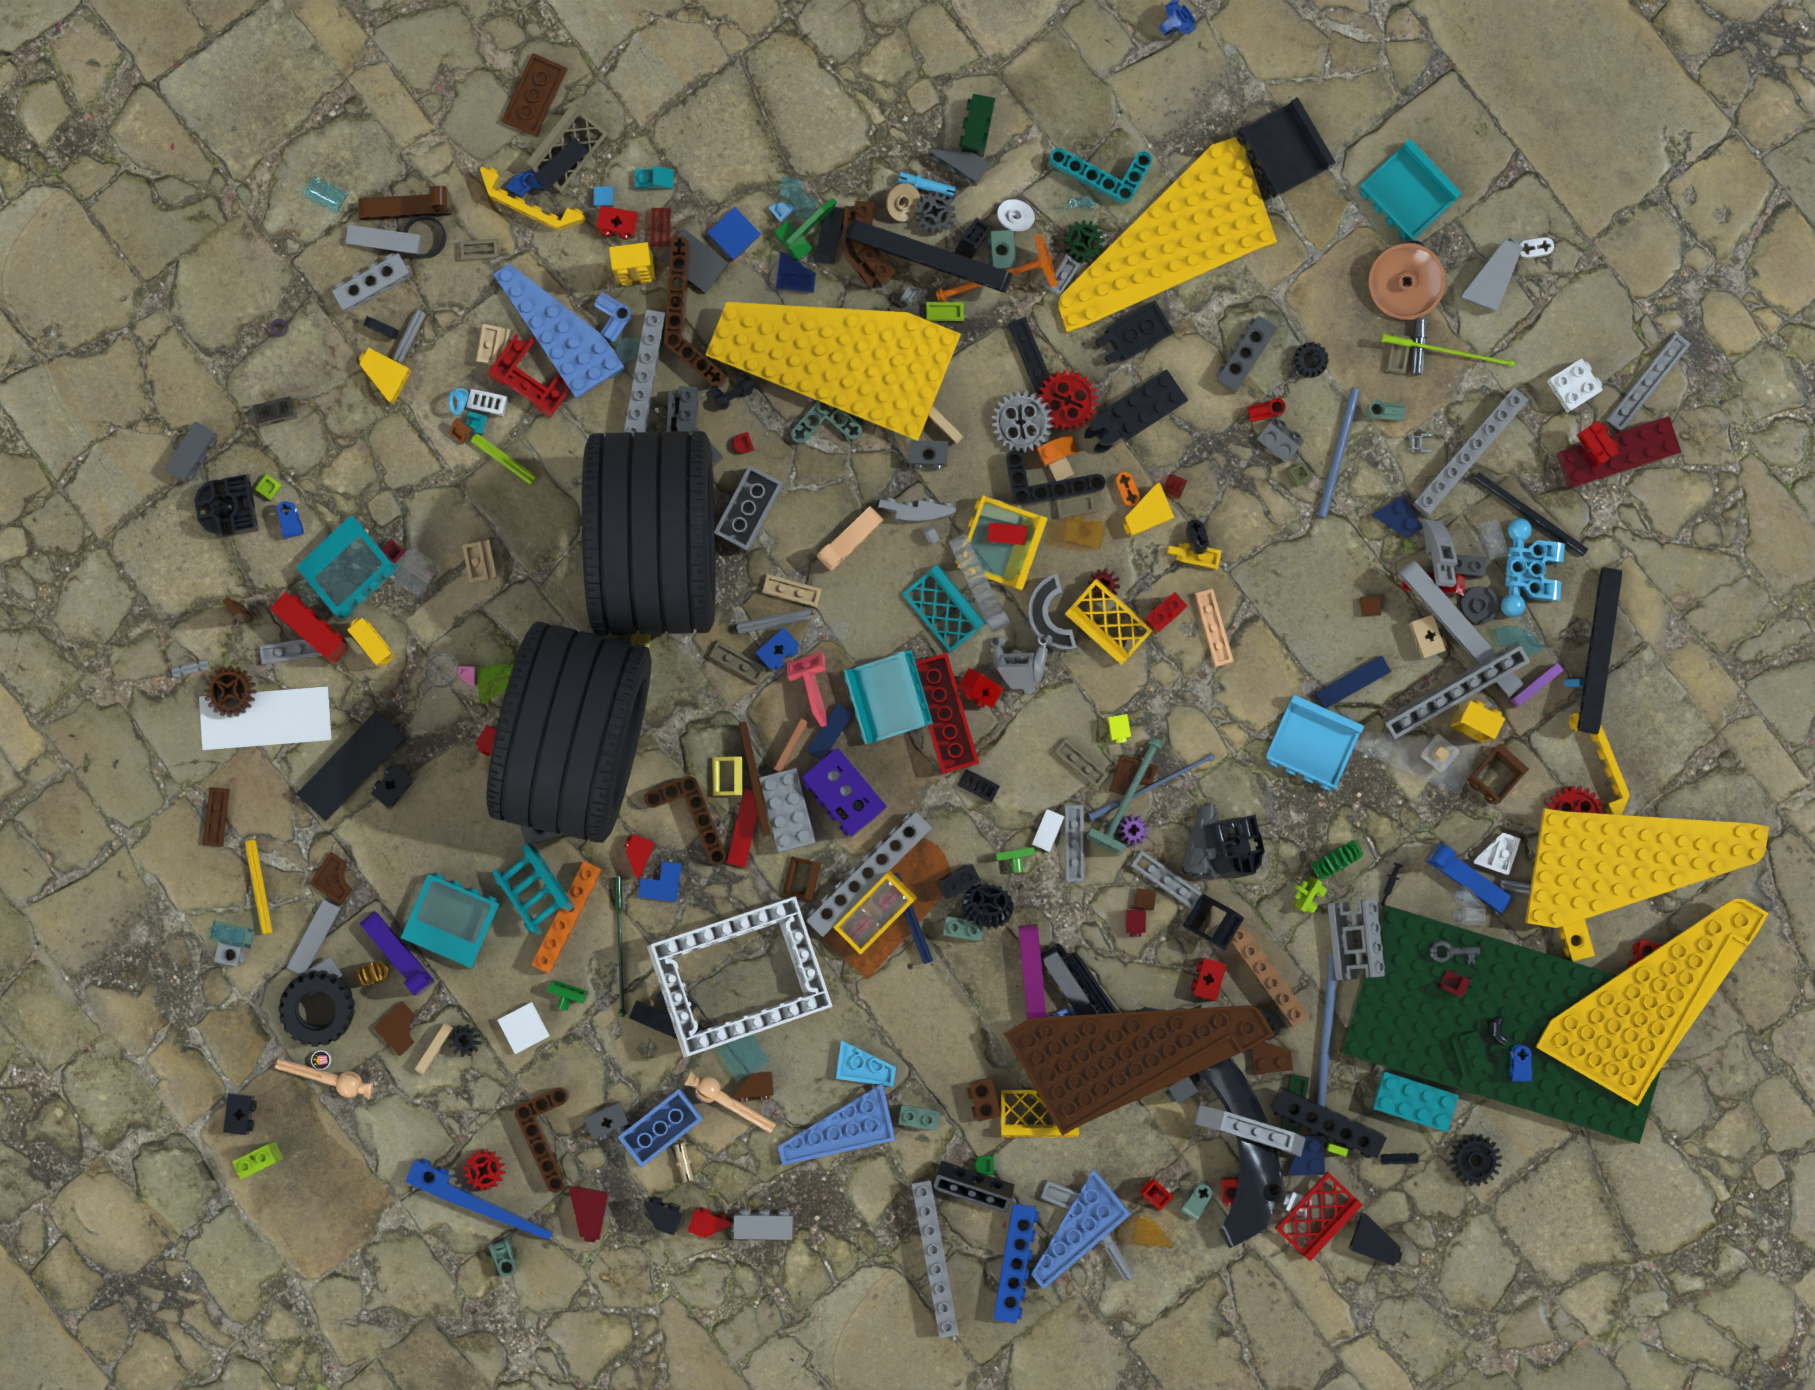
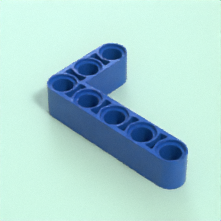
(1443, 859)

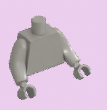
(1020, 669)

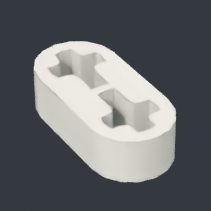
(1536, 252)

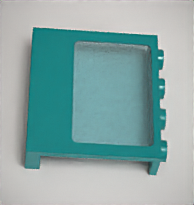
(346, 567)
(450, 919)

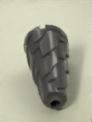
(1197, 855)

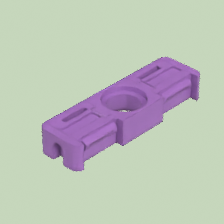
(1536, 685)

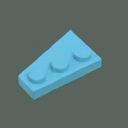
(863, 1067)

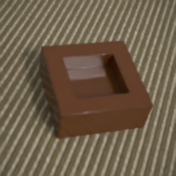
(1370, 606)
(1145, 899)

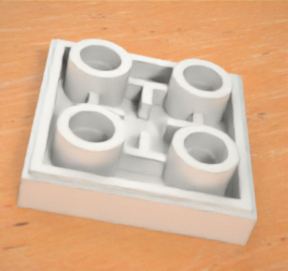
(523, 1028)

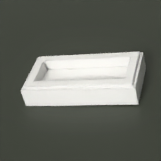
(1048, 830)

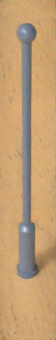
(1115, 804)

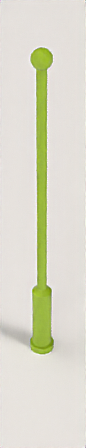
(1409, 343)

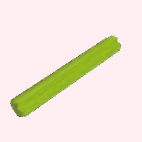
(504, 459)

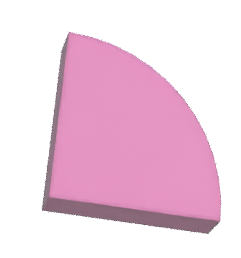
(468, 674)

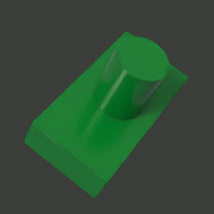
(567, 994)

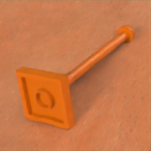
(1043, 261)

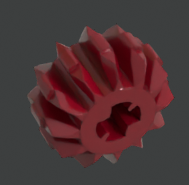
(1106, 578)

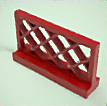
(1328, 1229)

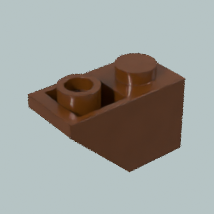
(757, 1085)

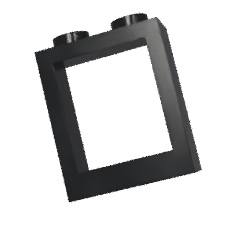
(1226, 928)

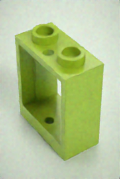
(257, 1160)

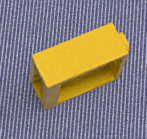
(371, 642)

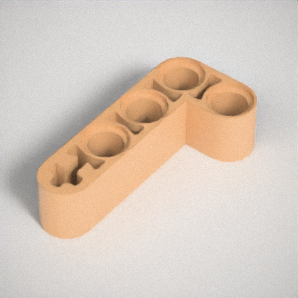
(850, 538)

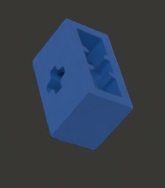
(767, 651)

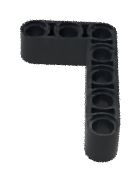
(1029, 491)

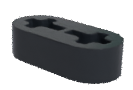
(381, 328)
(1201, 536)

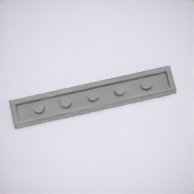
(1647, 382)

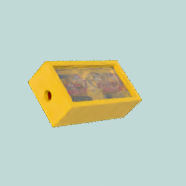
(875, 912)

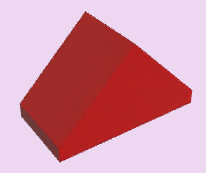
(1155, 1193)

